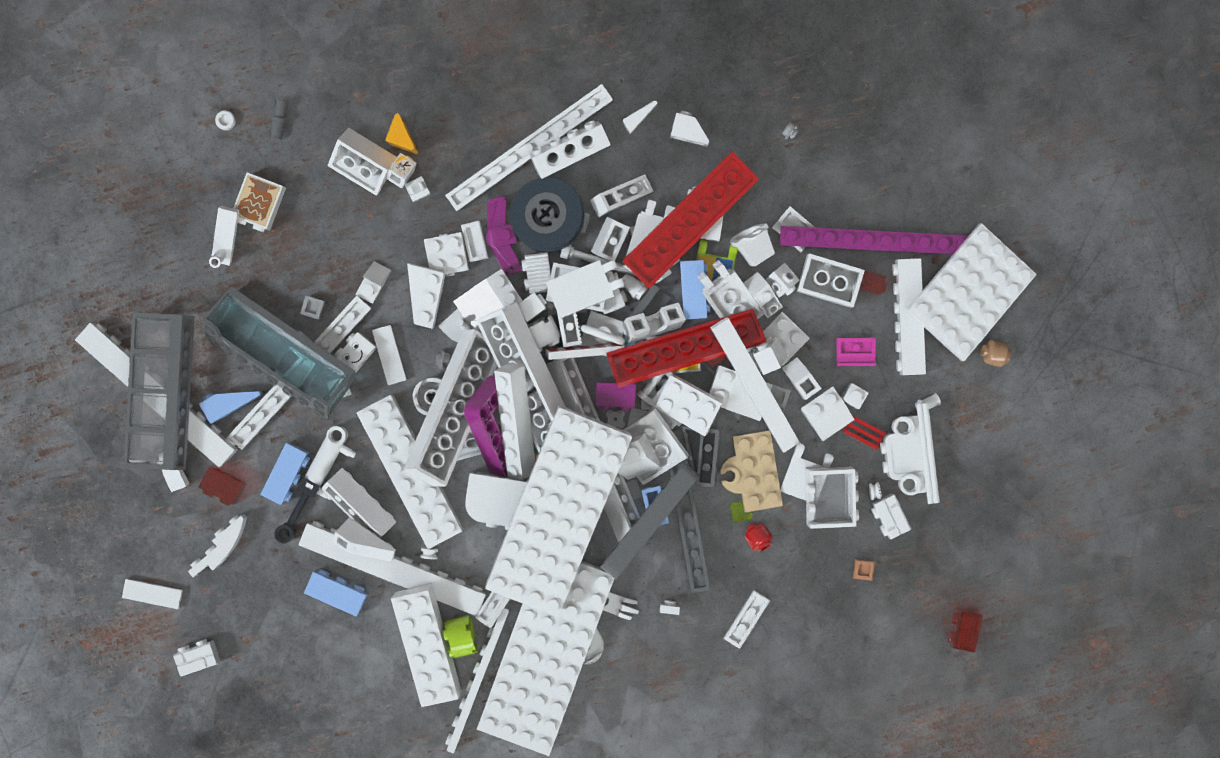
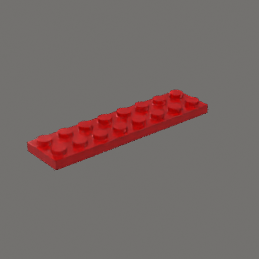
(690, 219)
(679, 349)

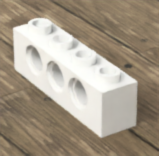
(597, 141)

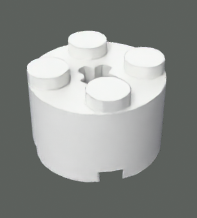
(544, 332)
(421, 392)

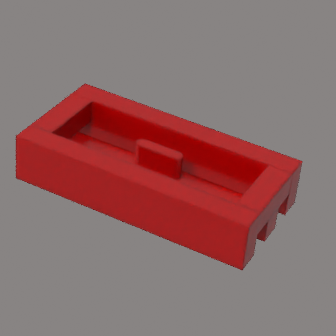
(878, 439)

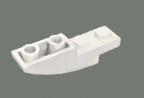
(225, 541)

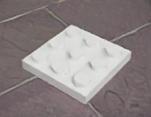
(663, 441)

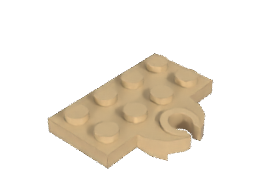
(753, 471)

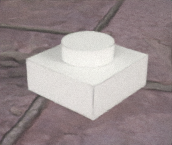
(669, 607)

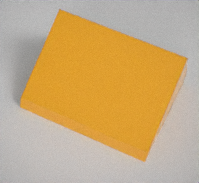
(400, 136)

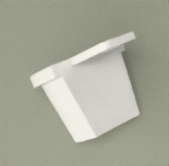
(754, 244)

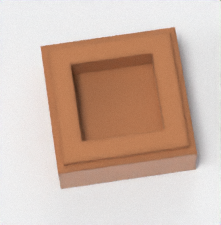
(863, 569)

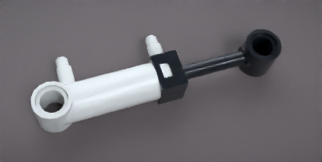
(312, 483)

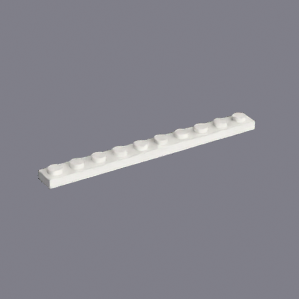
(520, 153)
(276, 398)

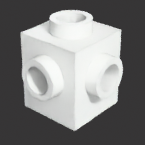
(782, 281)

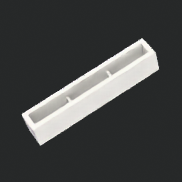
(909, 330)
(515, 420)

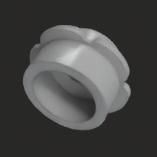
(790, 130)

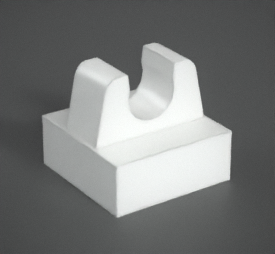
(417, 189)

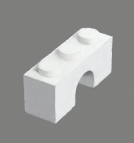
(642, 327)

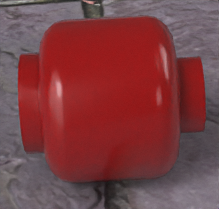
(758, 537)

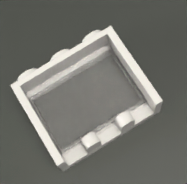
(831, 497)

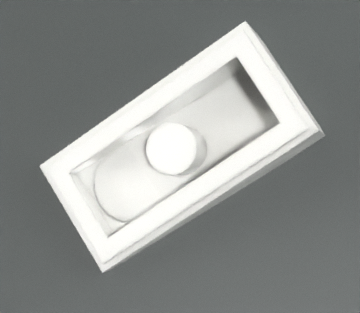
(634, 120)

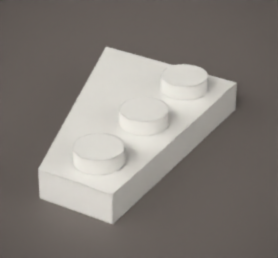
(426, 292)

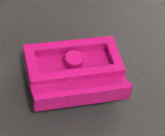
(855, 351)

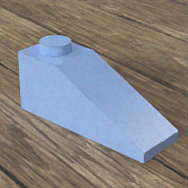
(221, 405)

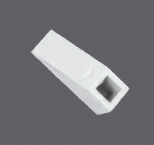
(359, 541)

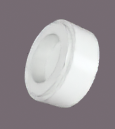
(225, 120)

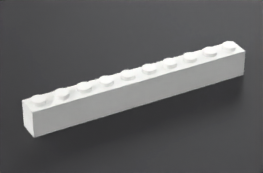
(116, 360)
(571, 387)
(398, 571)

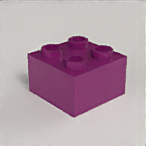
(609, 396)

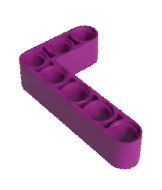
(484, 427)

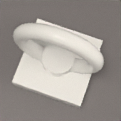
(602, 330)

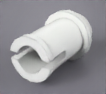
(932, 401)

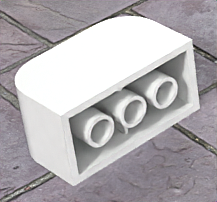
(493, 498)

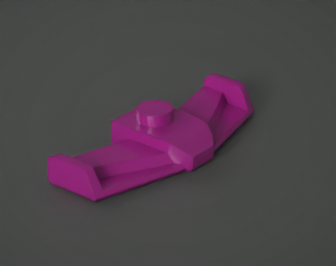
(501, 236)

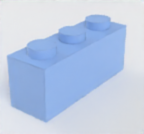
(693, 300)
(285, 473)
(336, 592)

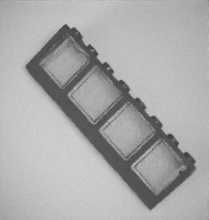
(159, 391)

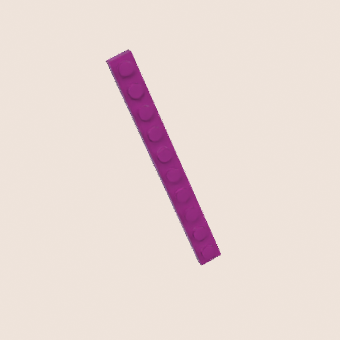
(870, 240)

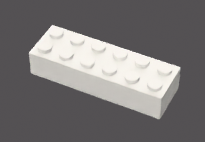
(425, 645)

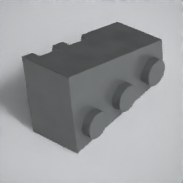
(703, 454)

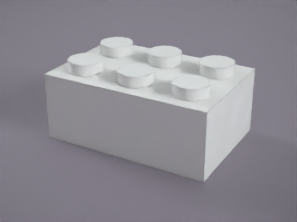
(830, 280)

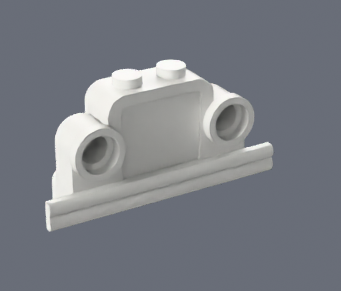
(911, 454)

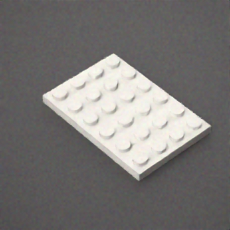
(971, 292)

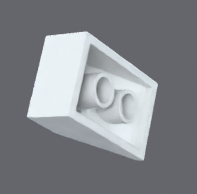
(487, 297)
(732, 392)

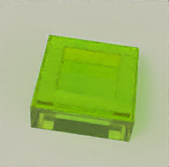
(738, 513)

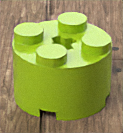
(461, 636)

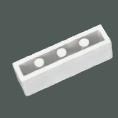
(358, 503)

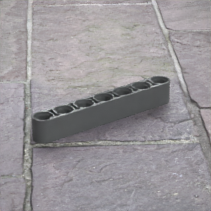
(649, 520)

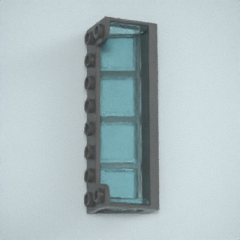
(278, 352)

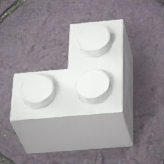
(768, 355)

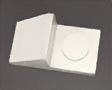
(373, 282)

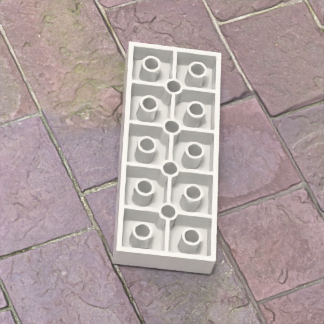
(558, 511)
(545, 664)

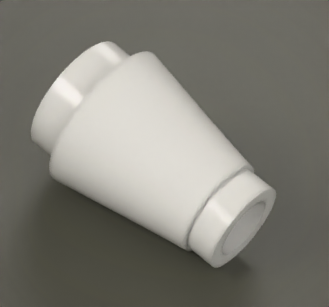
(635, 287)

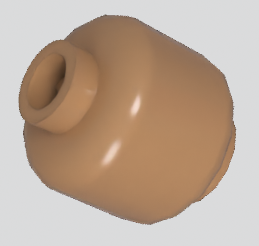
(996, 353)

